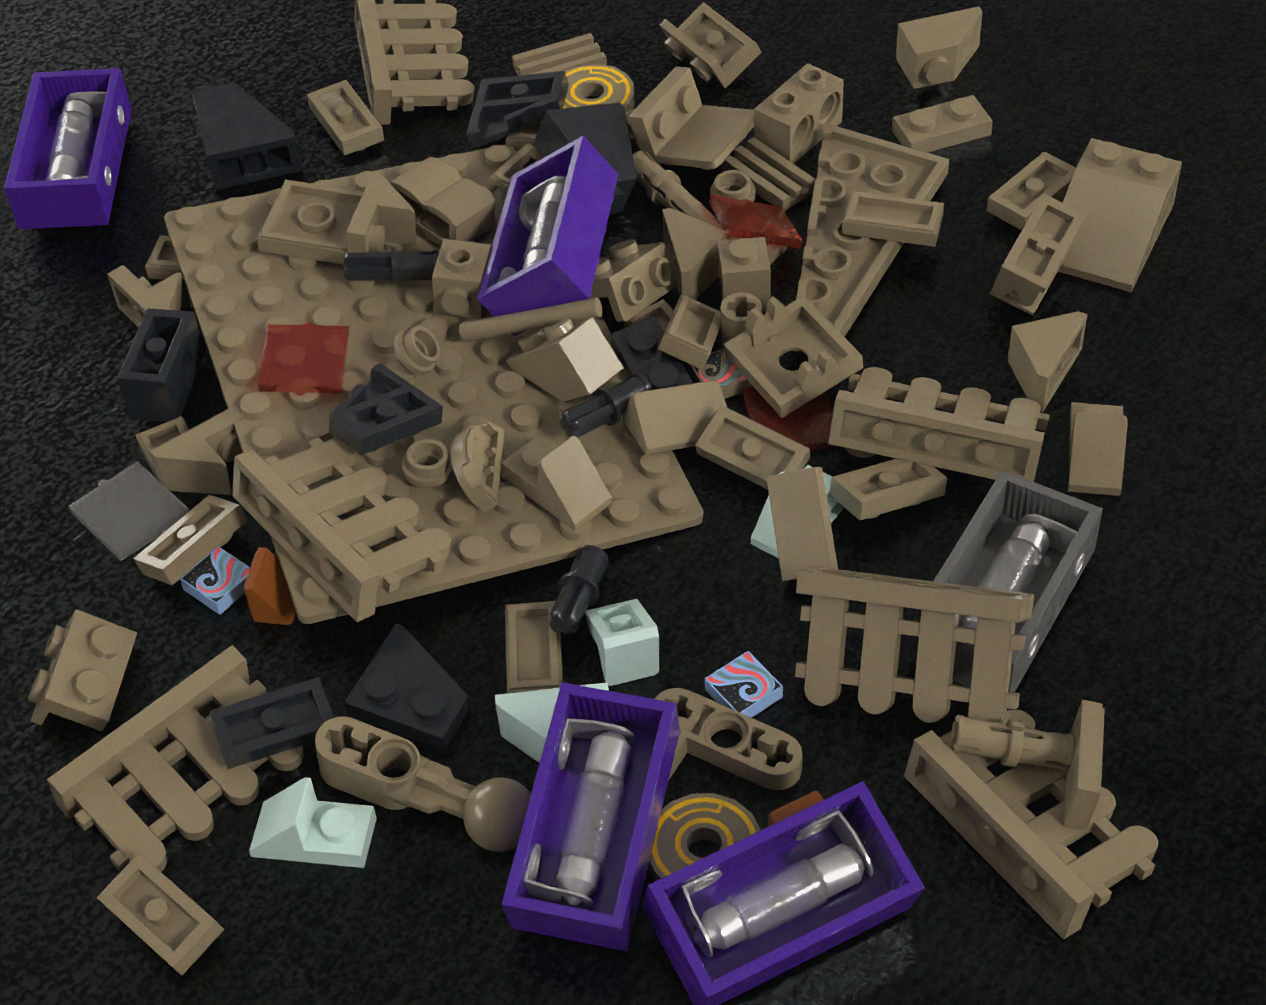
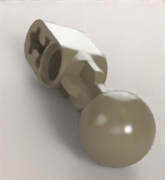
(357, 755)

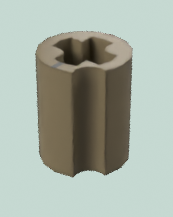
(734, 313)

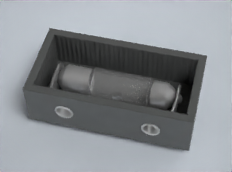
(1022, 543)

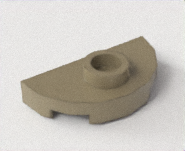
(477, 463)

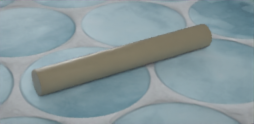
(529, 319)

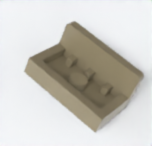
(711, 45)
(633, 277)
(83, 672)

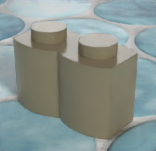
(445, 202)

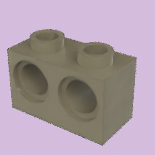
(796, 112)

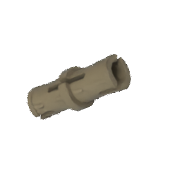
(1012, 743)

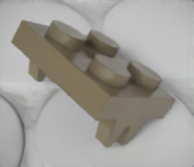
(797, 329)

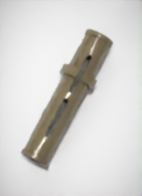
(666, 189)

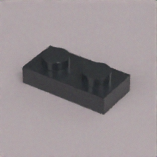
(639, 354)
(270, 722)

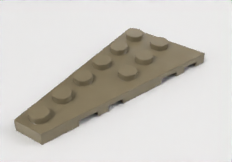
(845, 268)

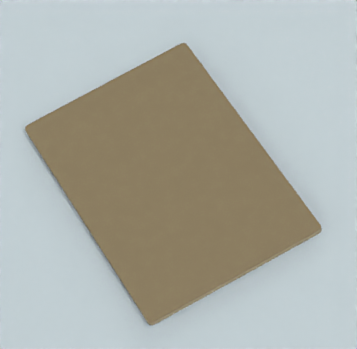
(244, 290)

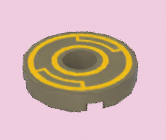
(599, 80)
(695, 819)

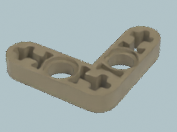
(708, 717)

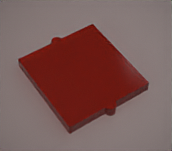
(755, 220)
(304, 359)
(806, 425)

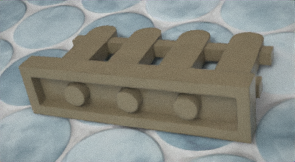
(406, 55)
(934, 437)
(324, 545)
(937, 636)
(142, 758)
(1028, 848)

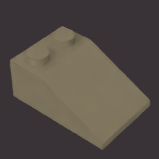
(1126, 207)

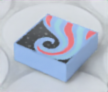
(216, 580)
(744, 686)

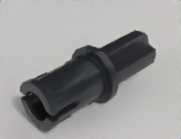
(390, 265)
(603, 407)
(578, 589)

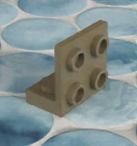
(684, 132)

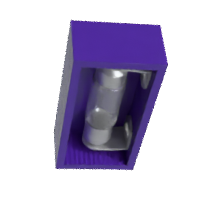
(69, 149)
(550, 232)
(592, 817)
(781, 896)

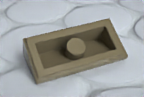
(672, 415)

